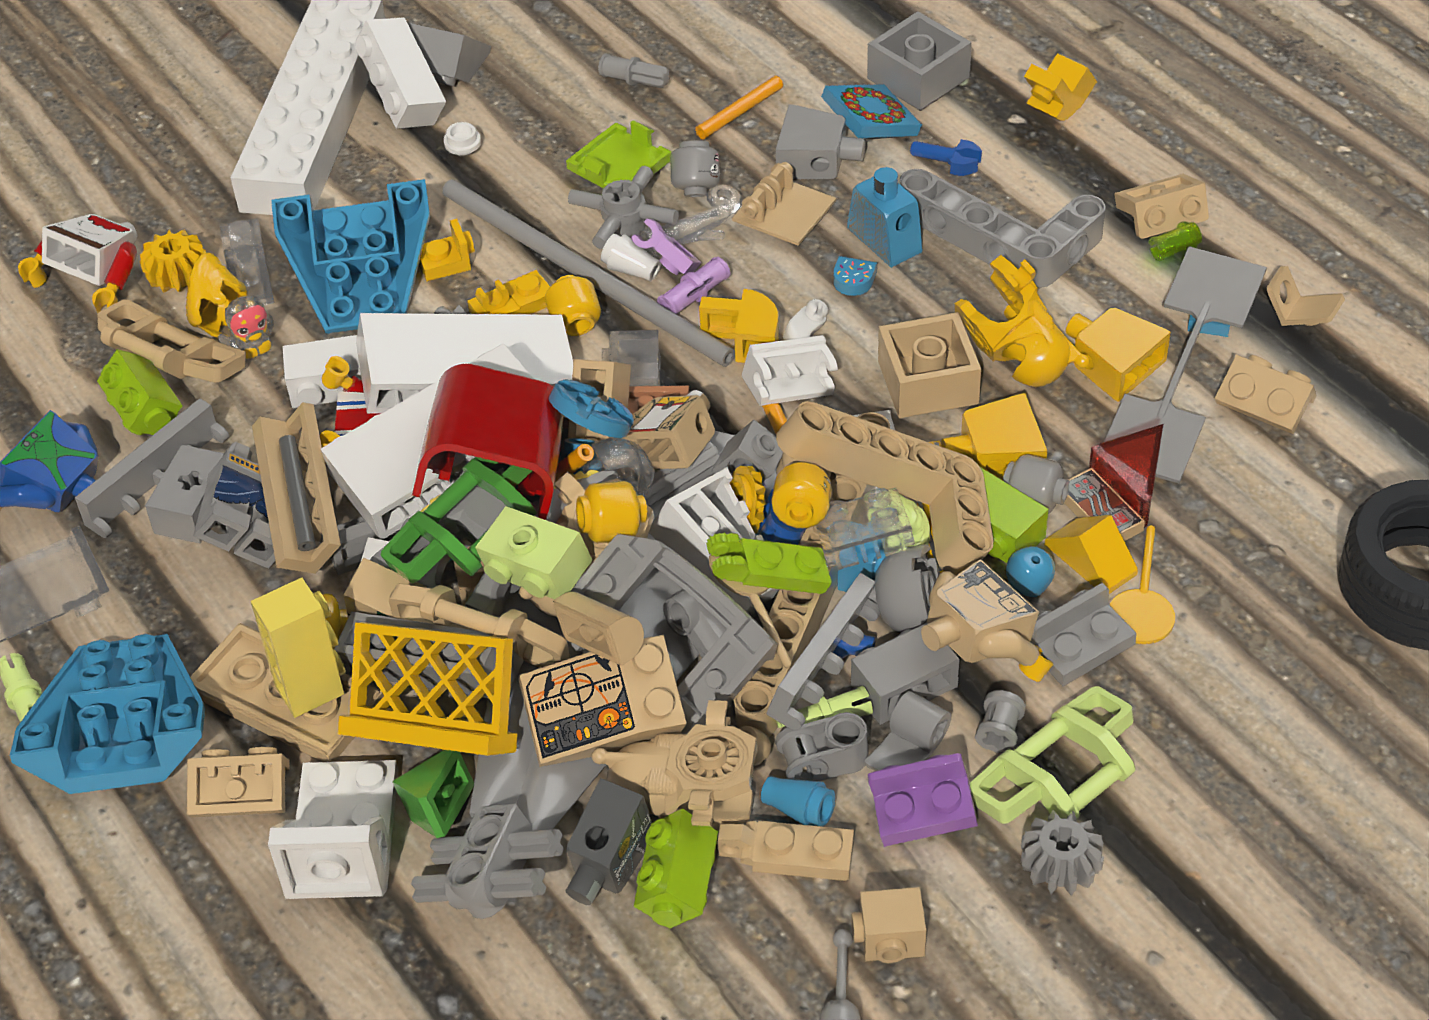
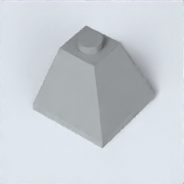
(450, 54)

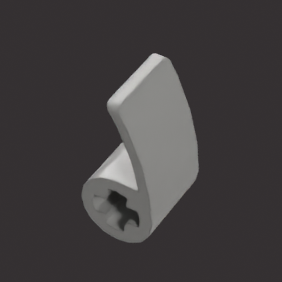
(915, 733)

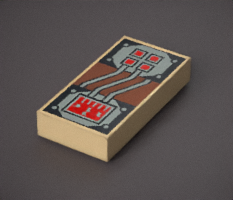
(1094, 497)

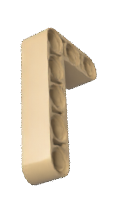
(889, 459)

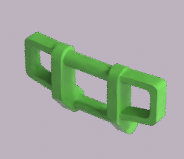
(443, 542)

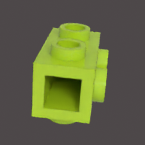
(138, 393)
(675, 869)

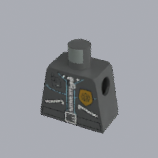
(607, 841)

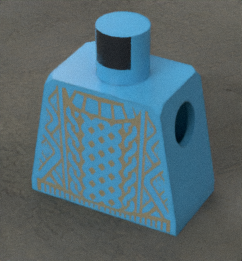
(886, 217)

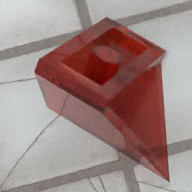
(1130, 467)

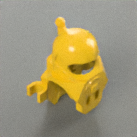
(1029, 333)

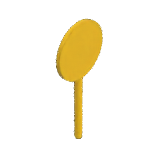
(1143, 609)

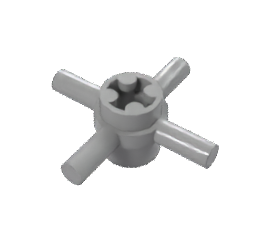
(623, 207)

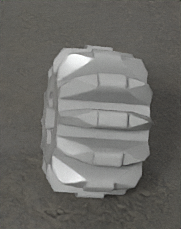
(1062, 852)

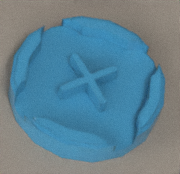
(584, 407)

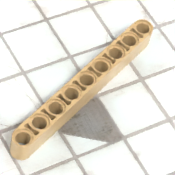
(795, 617)

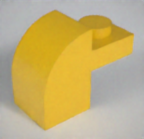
(1060, 88)
(744, 320)

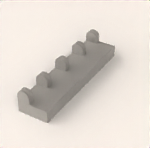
(145, 466)
(819, 653)

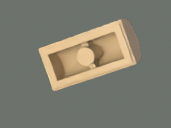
(599, 627)

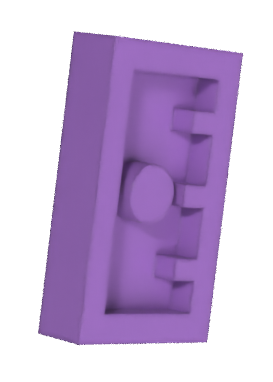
(922, 799)

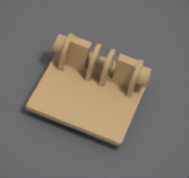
(783, 206)

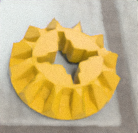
(749, 488)

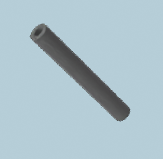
(296, 493)

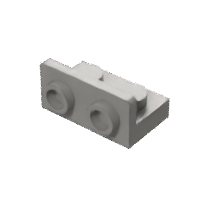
(1081, 634)

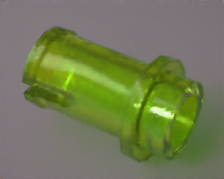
(1176, 240)

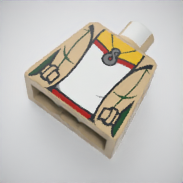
(673, 429)

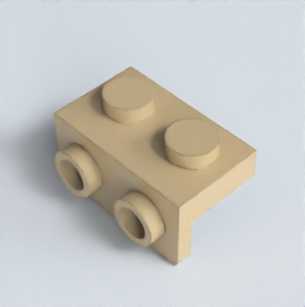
(1266, 393)

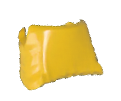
(210, 293)

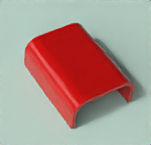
(497, 420)

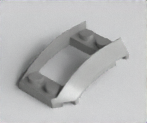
(733, 656)

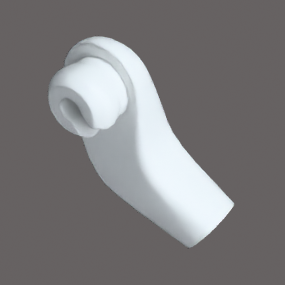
(806, 320)

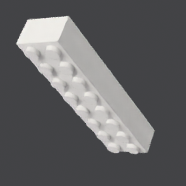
(306, 108)

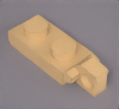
(789, 848)

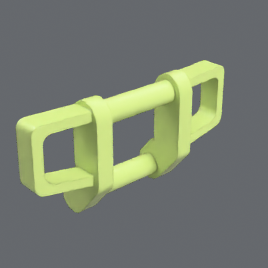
(1040, 784)

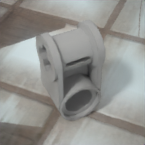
(823, 747)

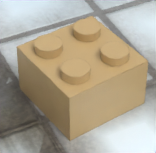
(929, 365)

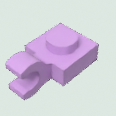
(674, 255)

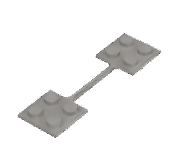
(1209, 290)

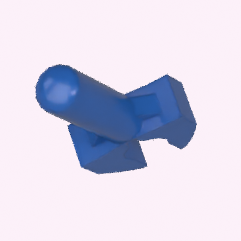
(962, 158)

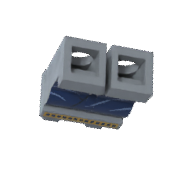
(237, 501)

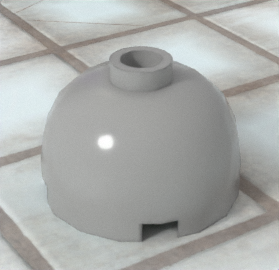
(904, 587)

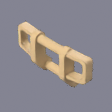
(149, 327)
(440, 607)

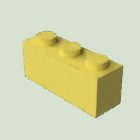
(299, 646)

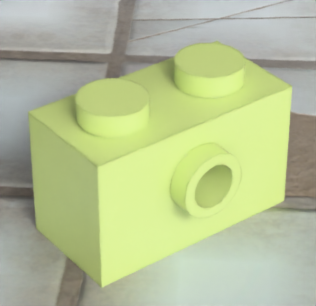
(533, 554)

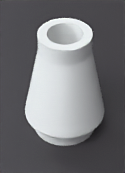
(626, 257)

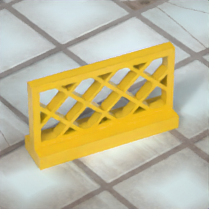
(431, 729)

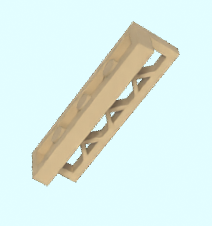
(316, 483)

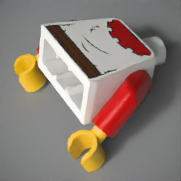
(86, 249)

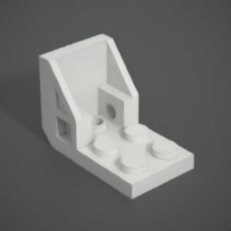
(339, 831)

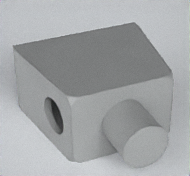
(816, 143)

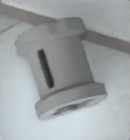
(1000, 721)

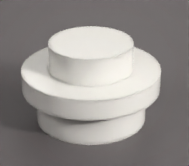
(462, 139)

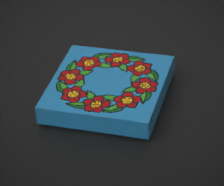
(871, 111)

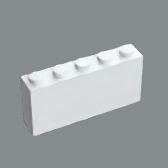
(412, 351)
(381, 457)

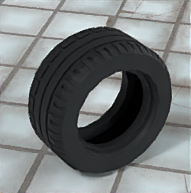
(1371, 584)

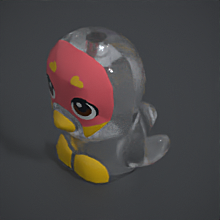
(249, 326)

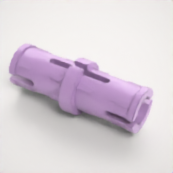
(695, 285)

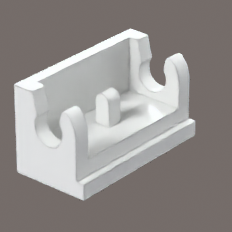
(789, 370)

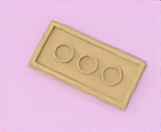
(241, 685)

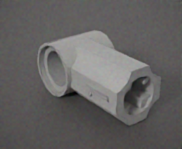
(692, 619)

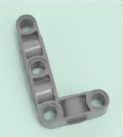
(991, 232)

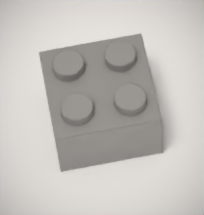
(919, 60)

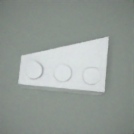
(700, 513)

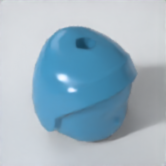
(1030, 571)

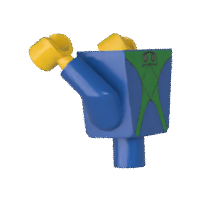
(48, 465)

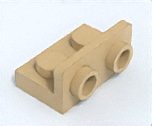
(1164, 204)
(236, 784)

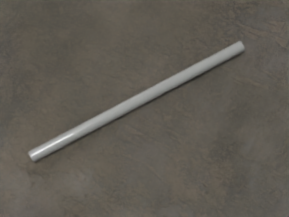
(581, 267)

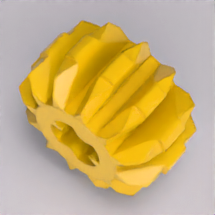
(170, 259)

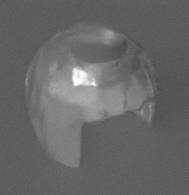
(626, 460)

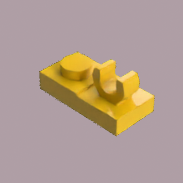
(516, 296)

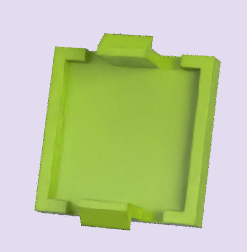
(618, 155)

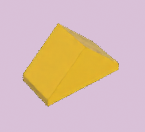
(1094, 551)

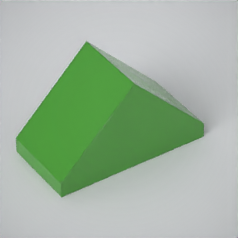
(435, 791)

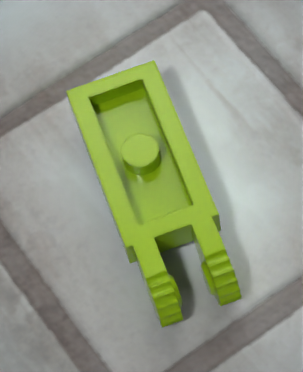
(769, 563)

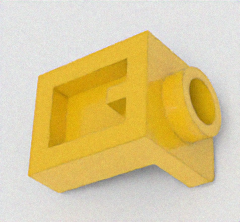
(447, 255)

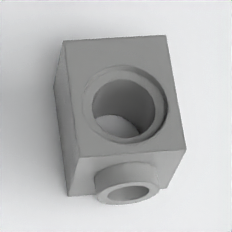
(751, 447)

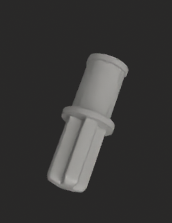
(633, 71)

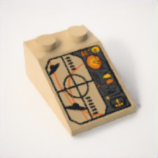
(600, 703)

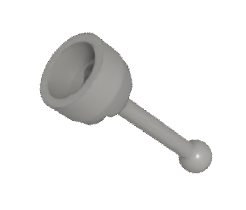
(841, 1007)

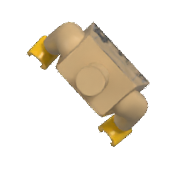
(983, 620)

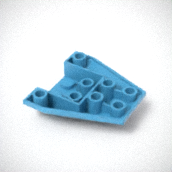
(355, 254)
(112, 717)

